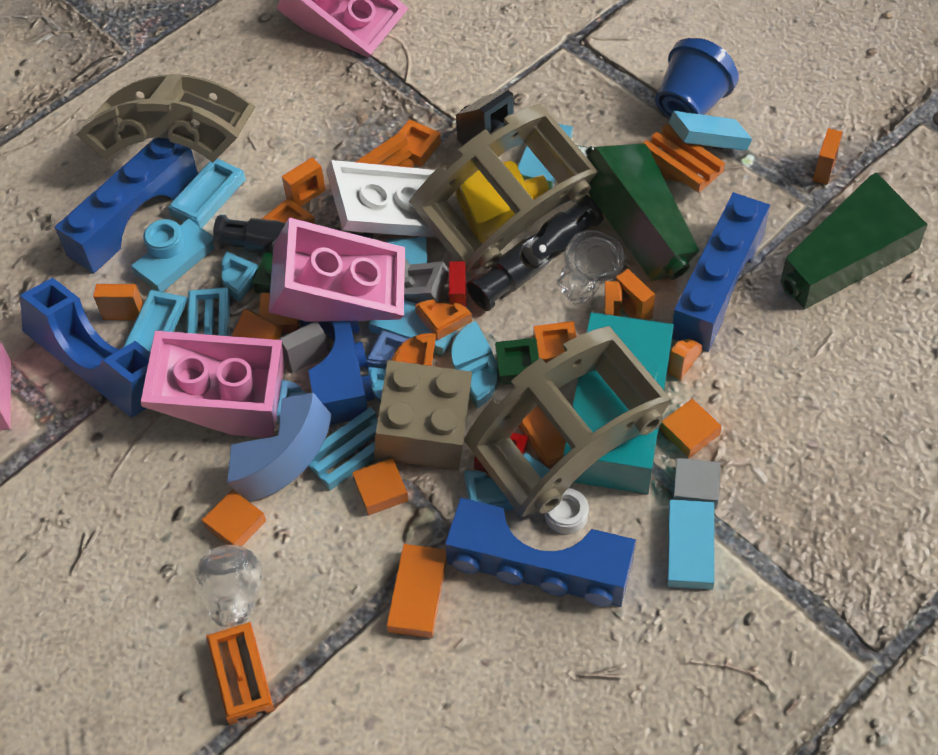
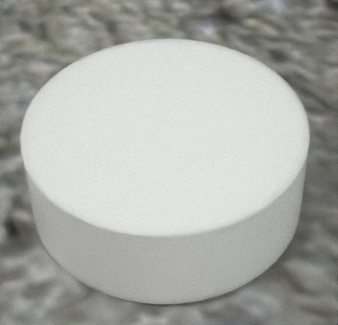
(570, 514)

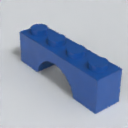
(96, 226)
(718, 269)
(59, 325)
(338, 377)
(591, 569)

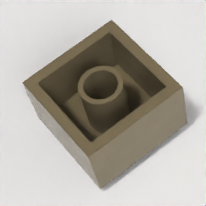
(422, 415)

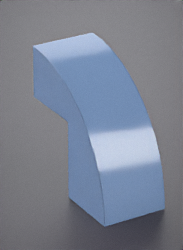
(272, 463)

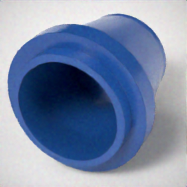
(696, 77)

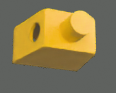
(485, 208)

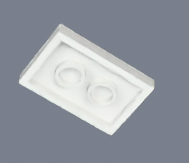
(377, 198)

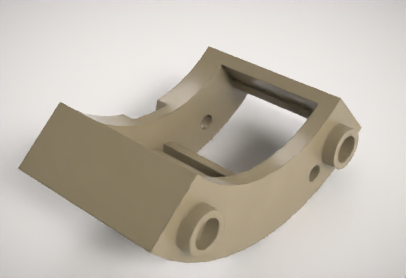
(168, 113)
(551, 147)
(539, 386)

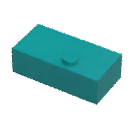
(631, 463)

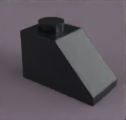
(484, 114)

